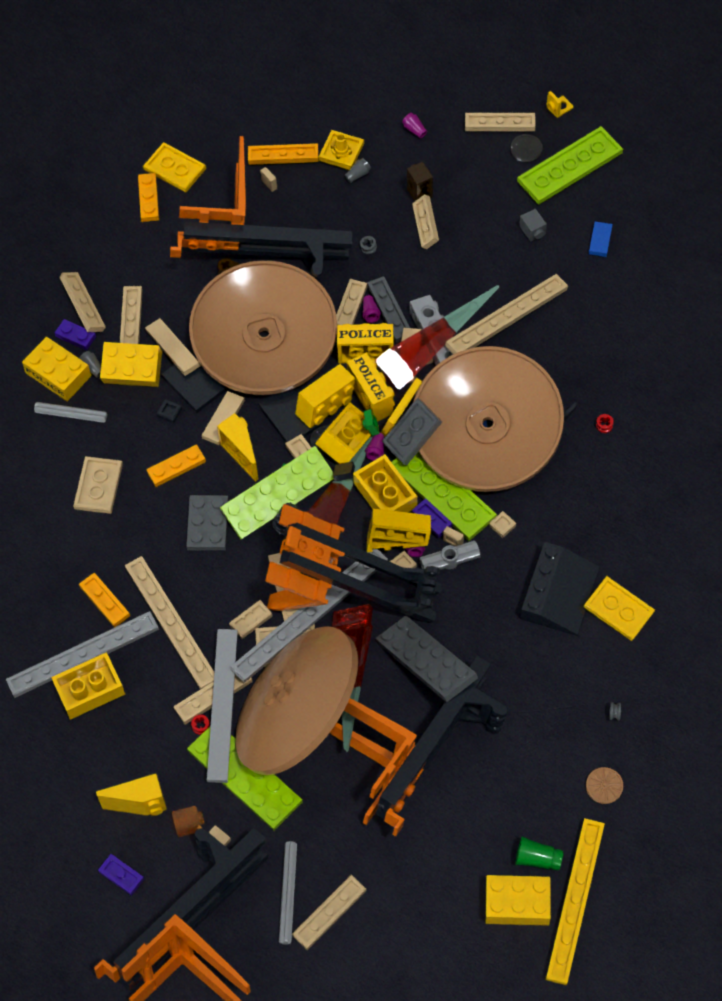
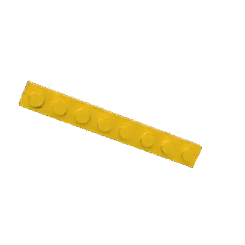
(575, 902)

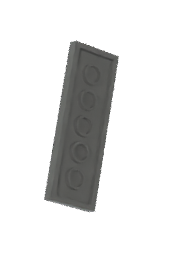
(426, 658)

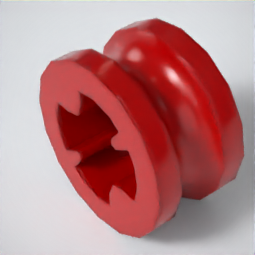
(604, 428)
(198, 718)

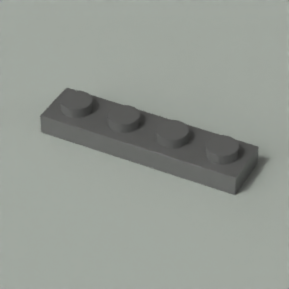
(388, 306)

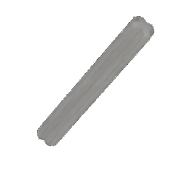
(71, 412)

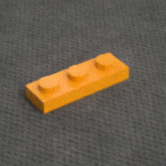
(148, 197)
(176, 465)
(104, 600)

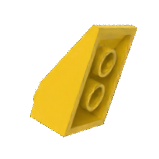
(344, 435)
(236, 441)
(136, 796)

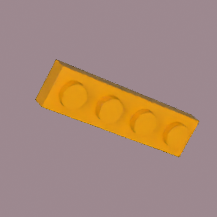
(283, 154)

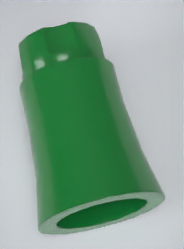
(538, 855)

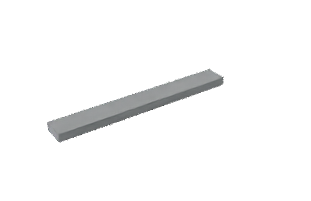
(105, 642)
(222, 706)

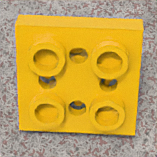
(340, 146)

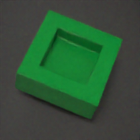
(370, 422)

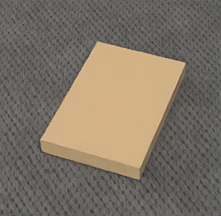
(98, 485)

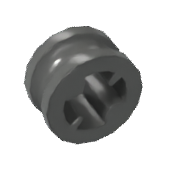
(368, 250)
(615, 711)

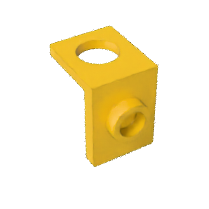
(554, 104)

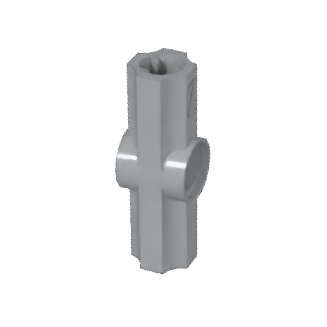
(461, 554)

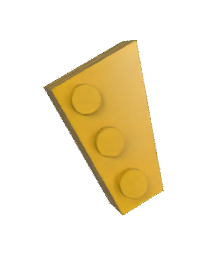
(397, 529)

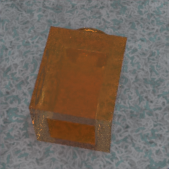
(187, 820)

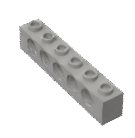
(419, 310)

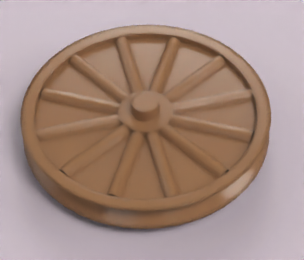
(604, 785)

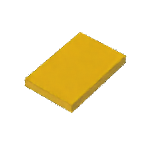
(174, 167)
(401, 407)
(619, 608)

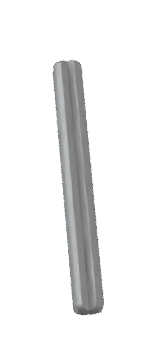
(288, 888)

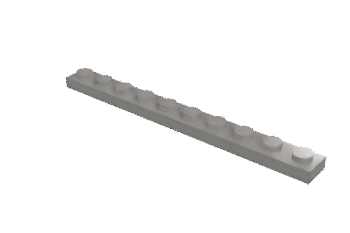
(297, 625)

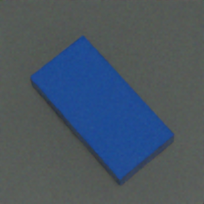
(600, 239)

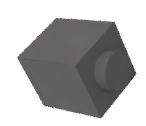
(533, 225)

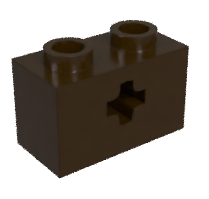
(419, 181)

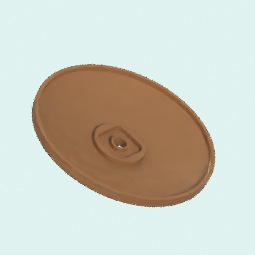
(260, 299)
(499, 388)
(296, 700)

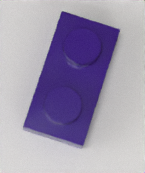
(75, 334)
(438, 520)
(121, 874)

